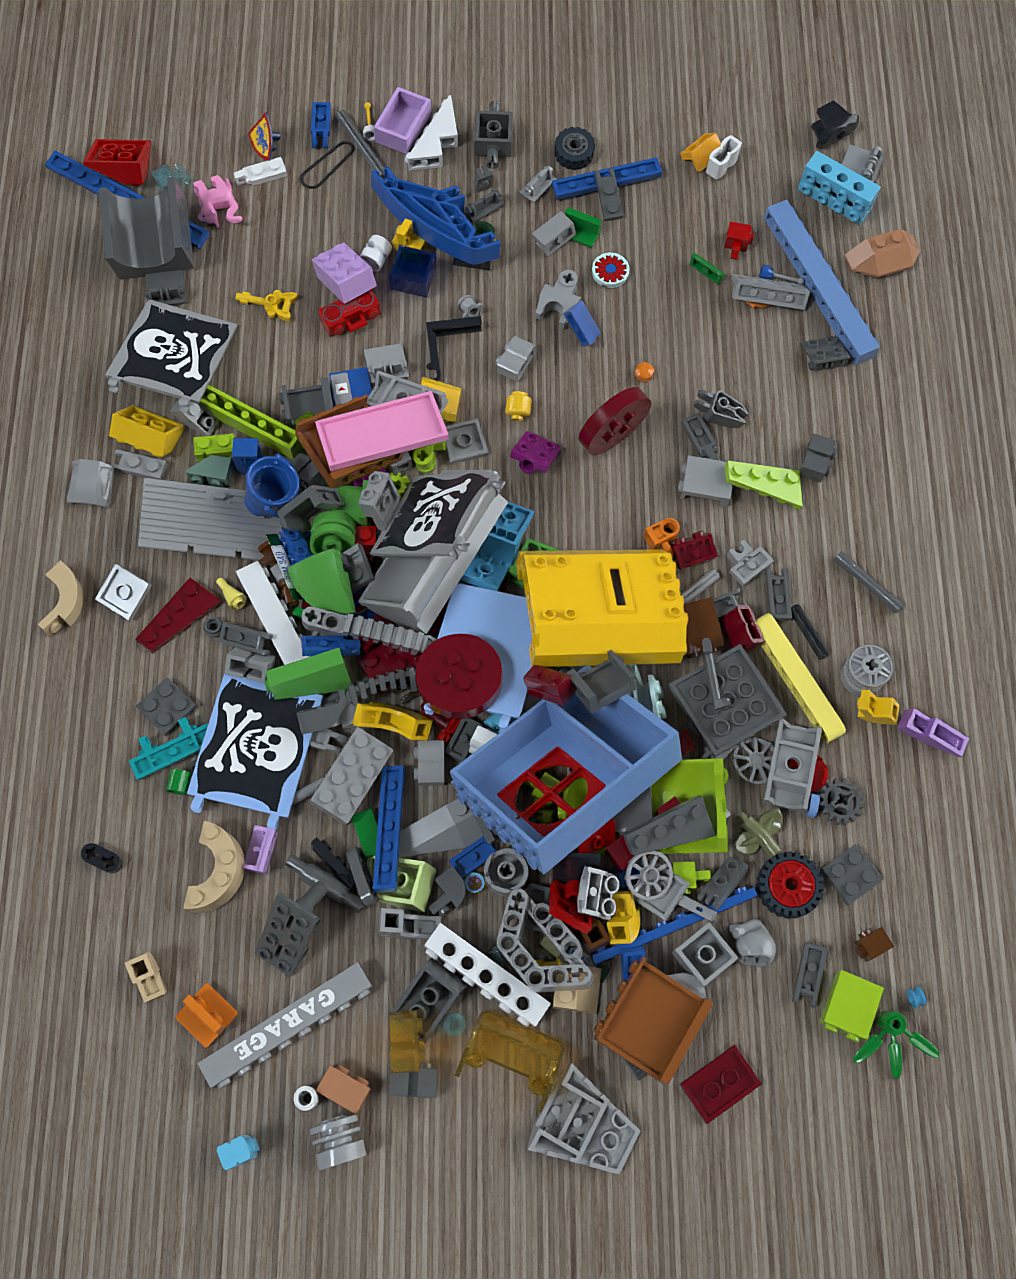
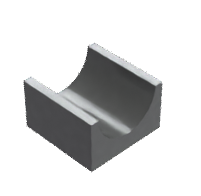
(146, 232)

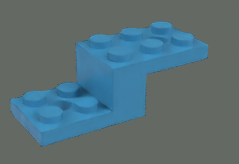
(499, 548)

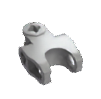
(559, 297)

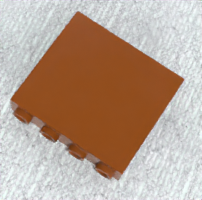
(309, 438)
(652, 1021)

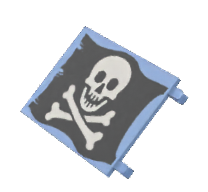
(252, 750)

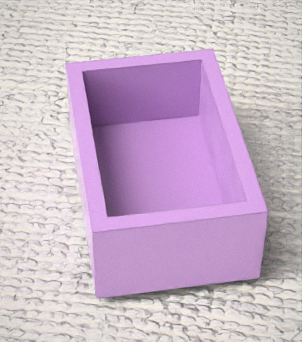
(402, 120)
(344, 272)

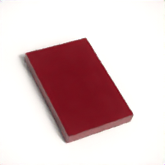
(720, 1084)

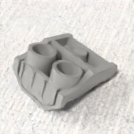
(90, 483)
(596, 893)

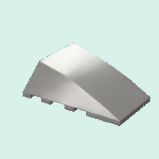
(582, 1125)

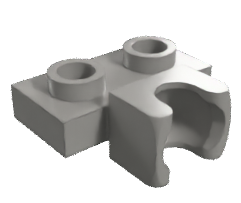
(748, 562)

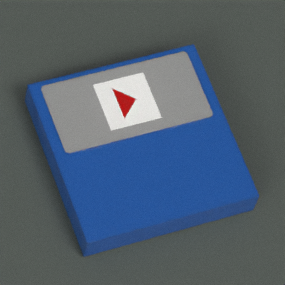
(350, 384)

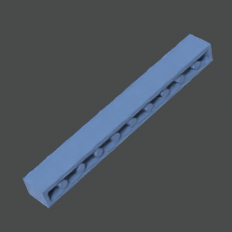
(821, 282)

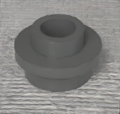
(209, 623)

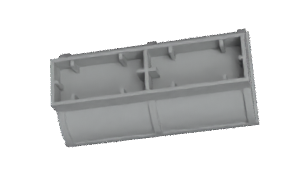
(417, 587)

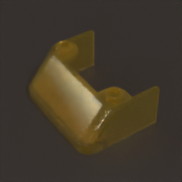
(516, 1049)

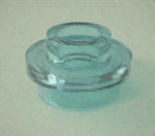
(446, 1024)

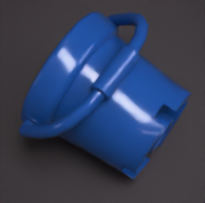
(270, 485)

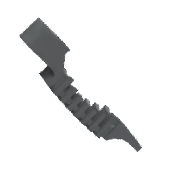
(329, 714)

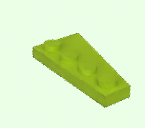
(767, 481)

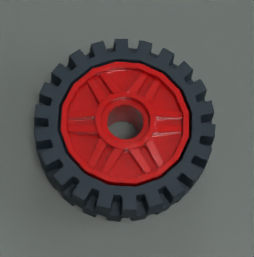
(778, 897)

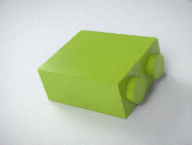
(851, 1006)

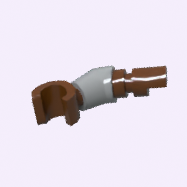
(269, 559)

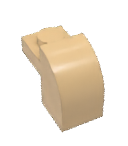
(146, 974)

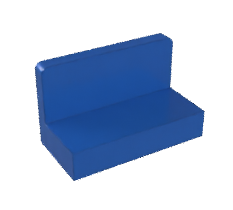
(582, 323)

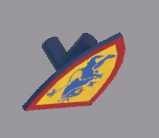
(262, 137)

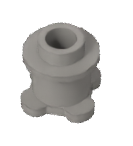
(469, 307)

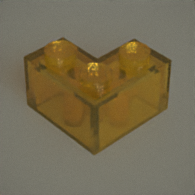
(405, 1047)

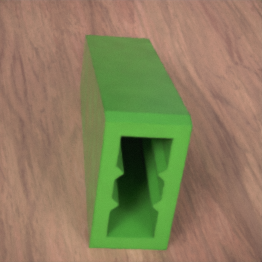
(309, 676)

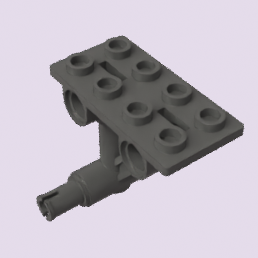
(293, 922)

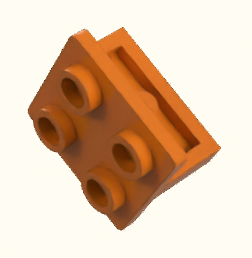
(206, 1015)

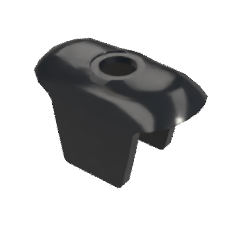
(833, 124)

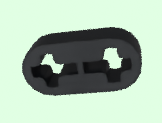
(104, 853)

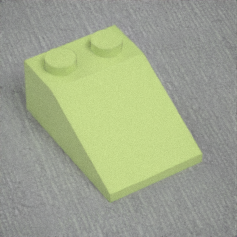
(413, 884)

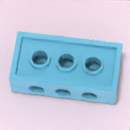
(825, 185)

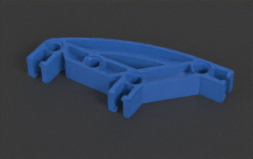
(435, 217)

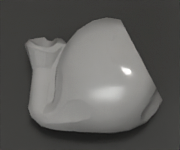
(753, 943)

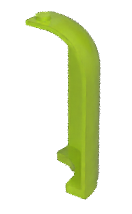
(684, 782)

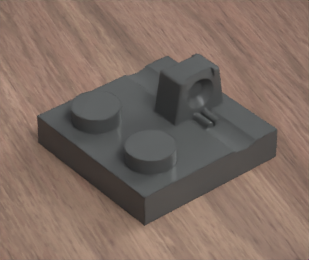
(358, 567)

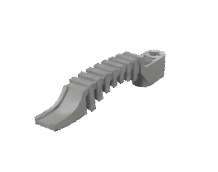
(367, 629)

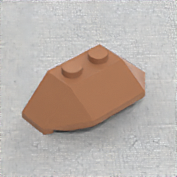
(883, 254)

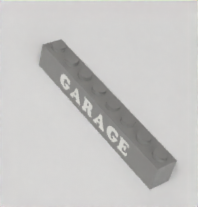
(284, 1026)

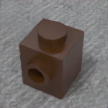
(872, 944)

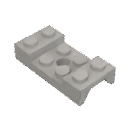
(391, 388)
(786, 786)

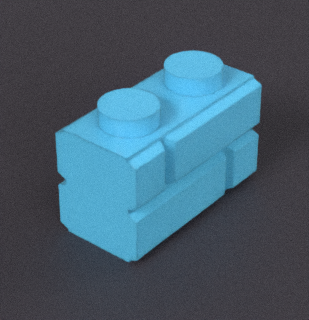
(238, 1151)

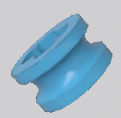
(916, 997)

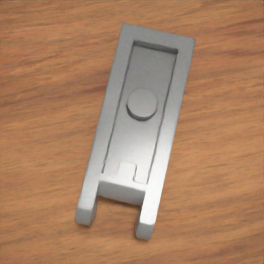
(140, 465)

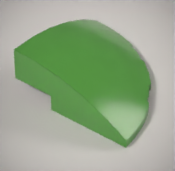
(324, 582)

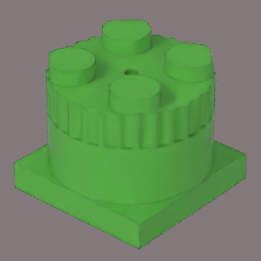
(350, 497)

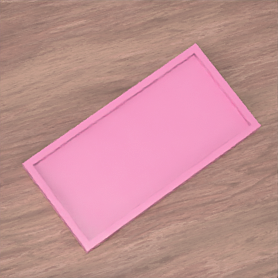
(381, 430)

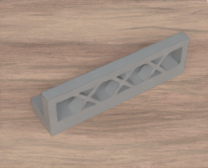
(769, 292)

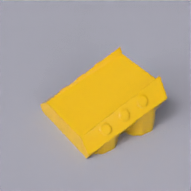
(453, 396)

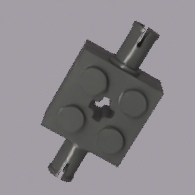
(493, 134)

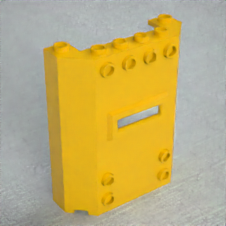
(577, 612)

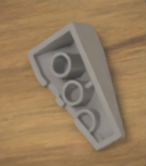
(442, 830)

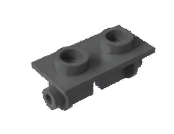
(484, 205)

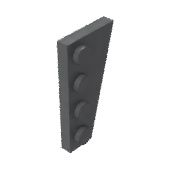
(673, 827)

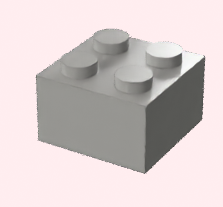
(705, 954)

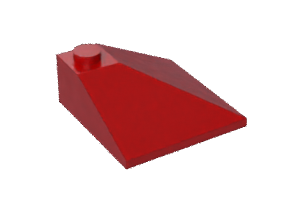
(120, 159)

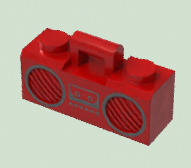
(351, 315)

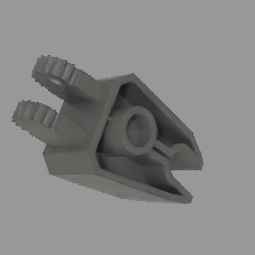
(721, 409)

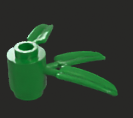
(895, 1054)

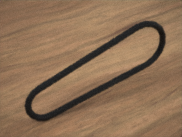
(325, 155)

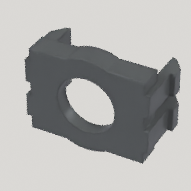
(482, 178)

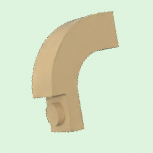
(69, 601)

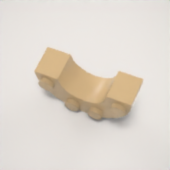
(226, 875)

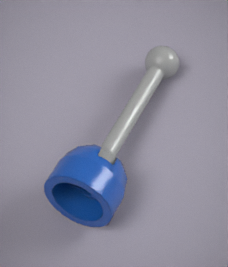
(768, 273)

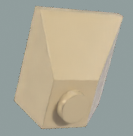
(578, 1000)

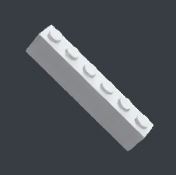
(272, 611)

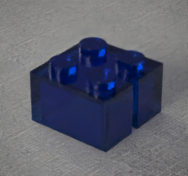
(412, 271)

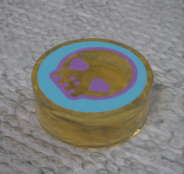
(474, 883)

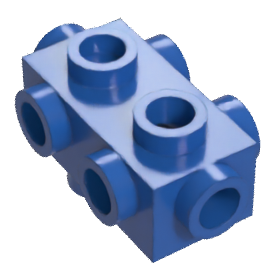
(295, 545)

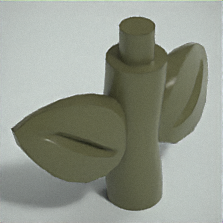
(759, 833)

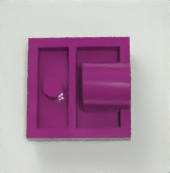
(535, 453)

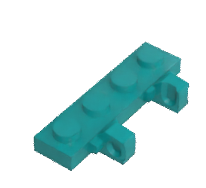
(156, 758)

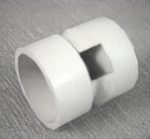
(376, 252)

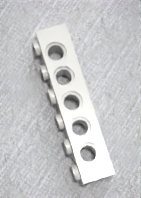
(536, 1004)

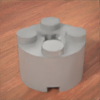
(498, 862)

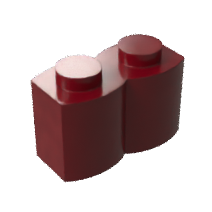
(742, 628)

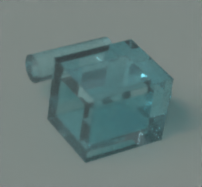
(162, 173)

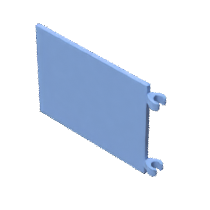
(505, 625)

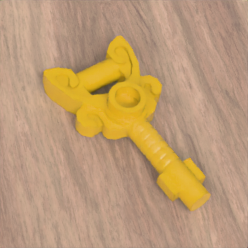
(271, 303)

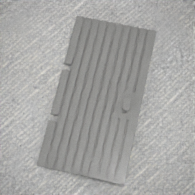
(201, 517)

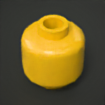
(518, 406)

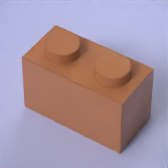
(344, 1089)

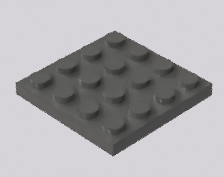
(751, 699)

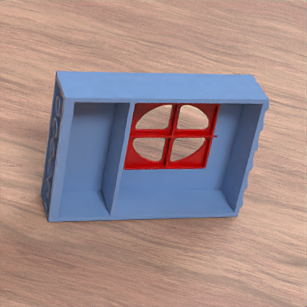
(613, 749)

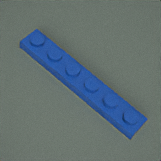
(624, 175)
(389, 829)

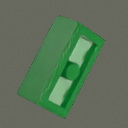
(707, 269)

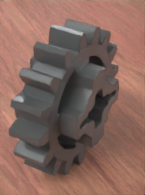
(846, 809)

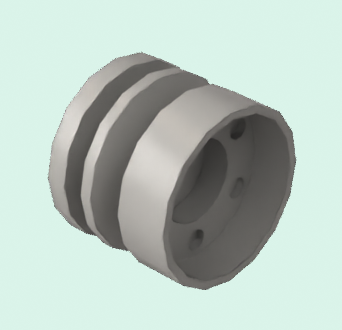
(856, 673)
(337, 1141)

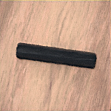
(809, 632)

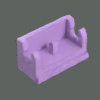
(260, 850)

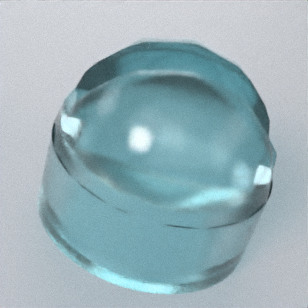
(496, 955)

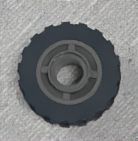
(574, 138)

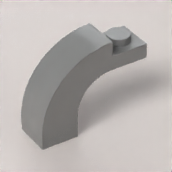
(396, 924)

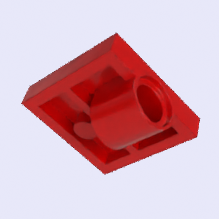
(564, 905)

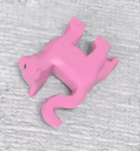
(215, 199)

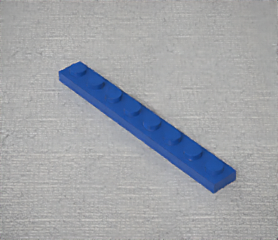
(664, 928)

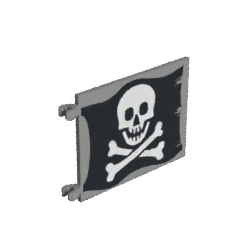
(171, 352)
(435, 514)

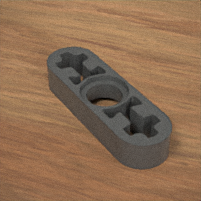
(362, 876)

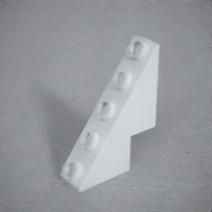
(437, 136)

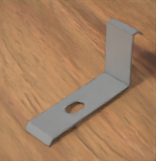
(691, 905)

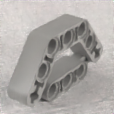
(561, 943)

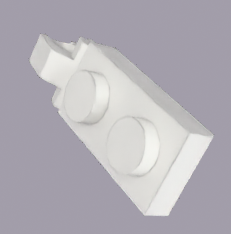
(261, 172)

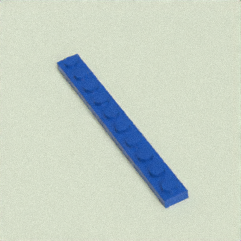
(93, 181)

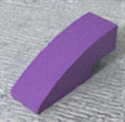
(933, 732)

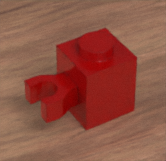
(738, 238)
(367, 538)

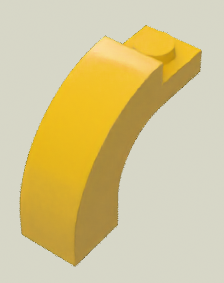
(393, 718)

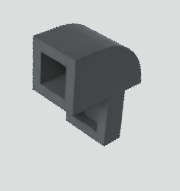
(453, 889)

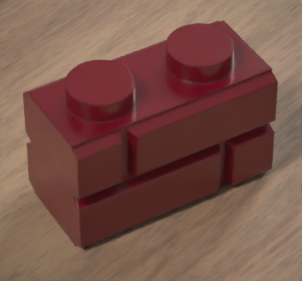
(549, 685)

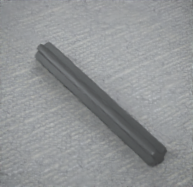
(360, 142)

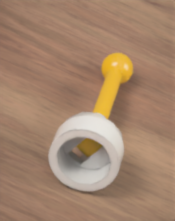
(370, 128)

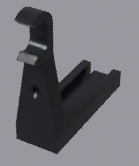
(445, 328)

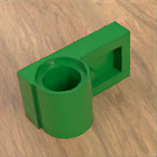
(179, 782)

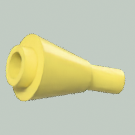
(234, 598)

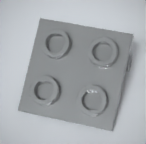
(863, 161)
(386, 359)

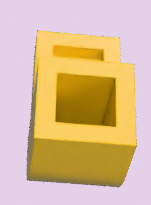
(406, 237)
(877, 709)
(625, 922)

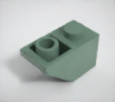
(212, 471)

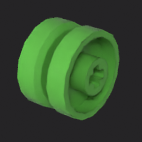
(332, 531)

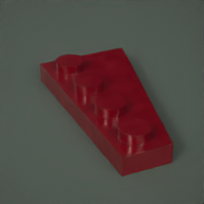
(181, 610)

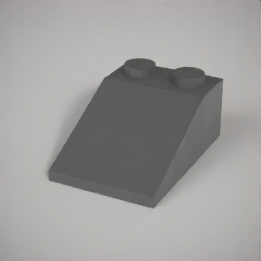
(432, 995)

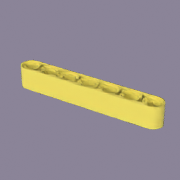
(799, 679)

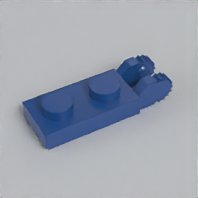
(320, 122)

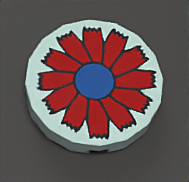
(610, 270)

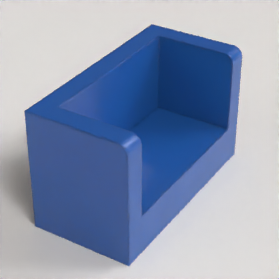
(245, 452)

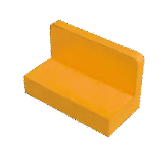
(700, 150)

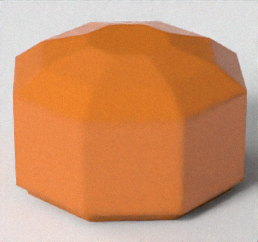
(644, 372)

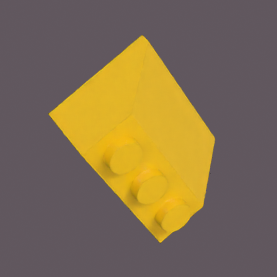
(145, 430)

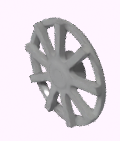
(755, 759)
(649, 875)

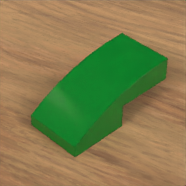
(367, 831)

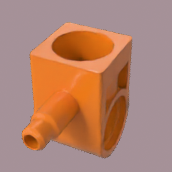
(658, 538)

